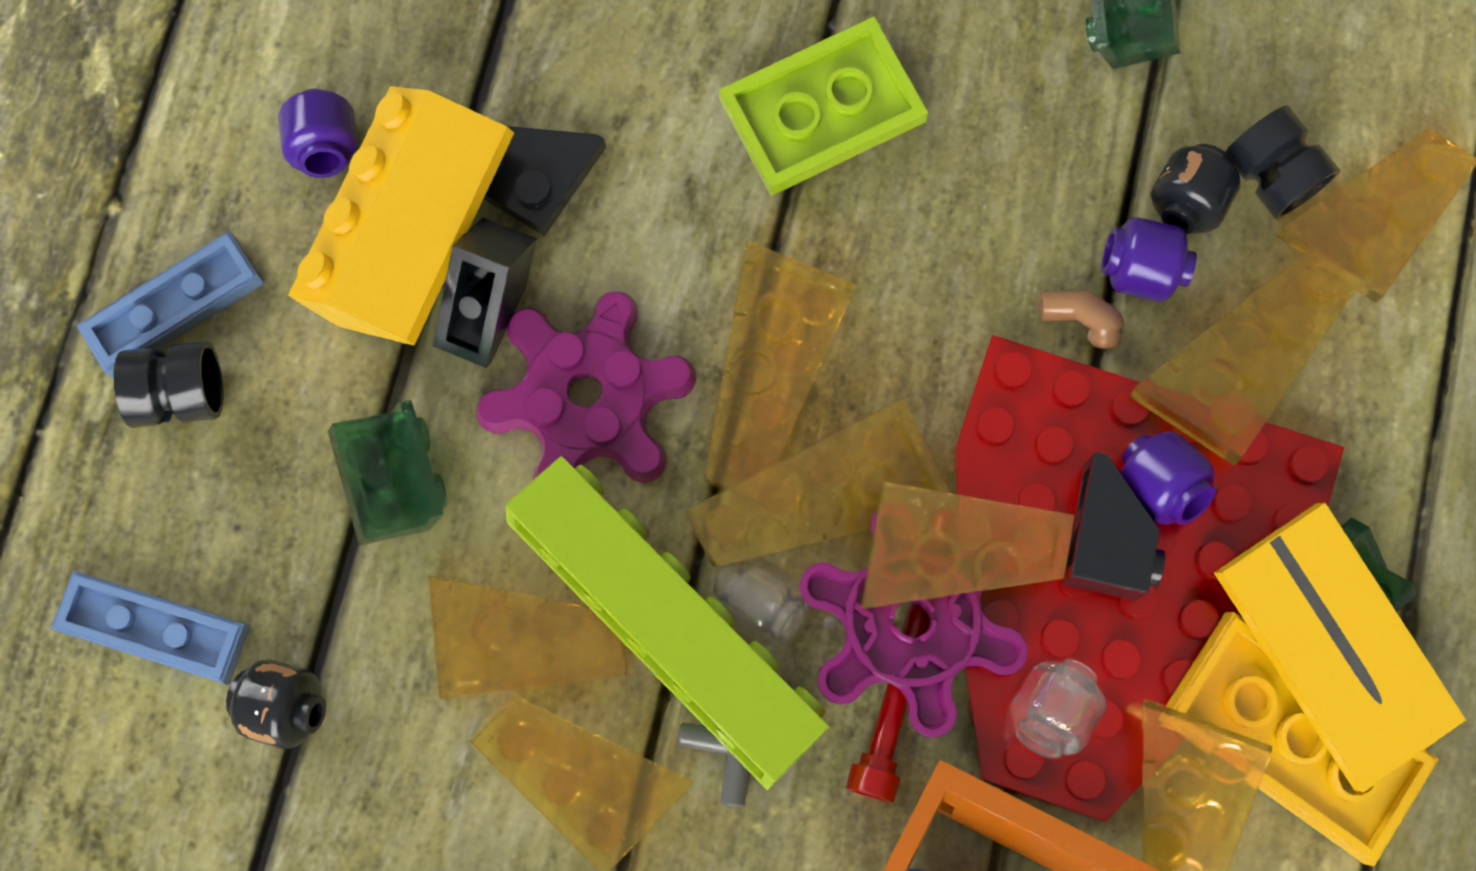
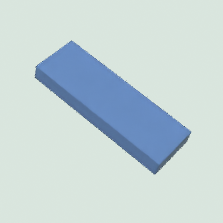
(172, 301)
(150, 627)

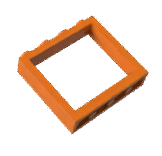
(1007, 823)

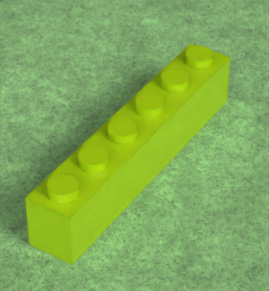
(666, 621)

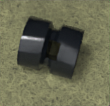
(1282, 162)
(157, 385)

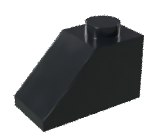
(482, 290)
(1112, 536)

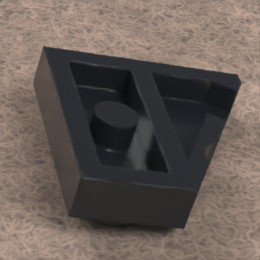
(542, 174)

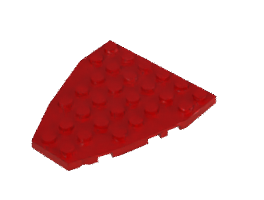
(1027, 446)

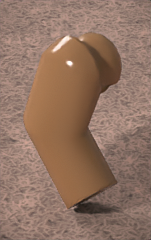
(1089, 309)

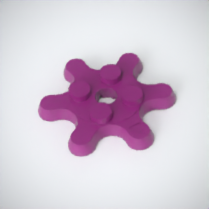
(603, 351)
(917, 666)

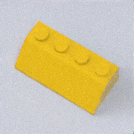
(400, 214)

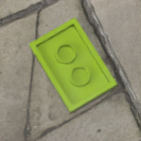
(822, 105)

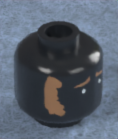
(1196, 188)
(275, 703)

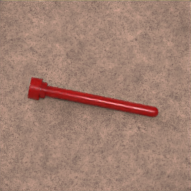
(876, 771)

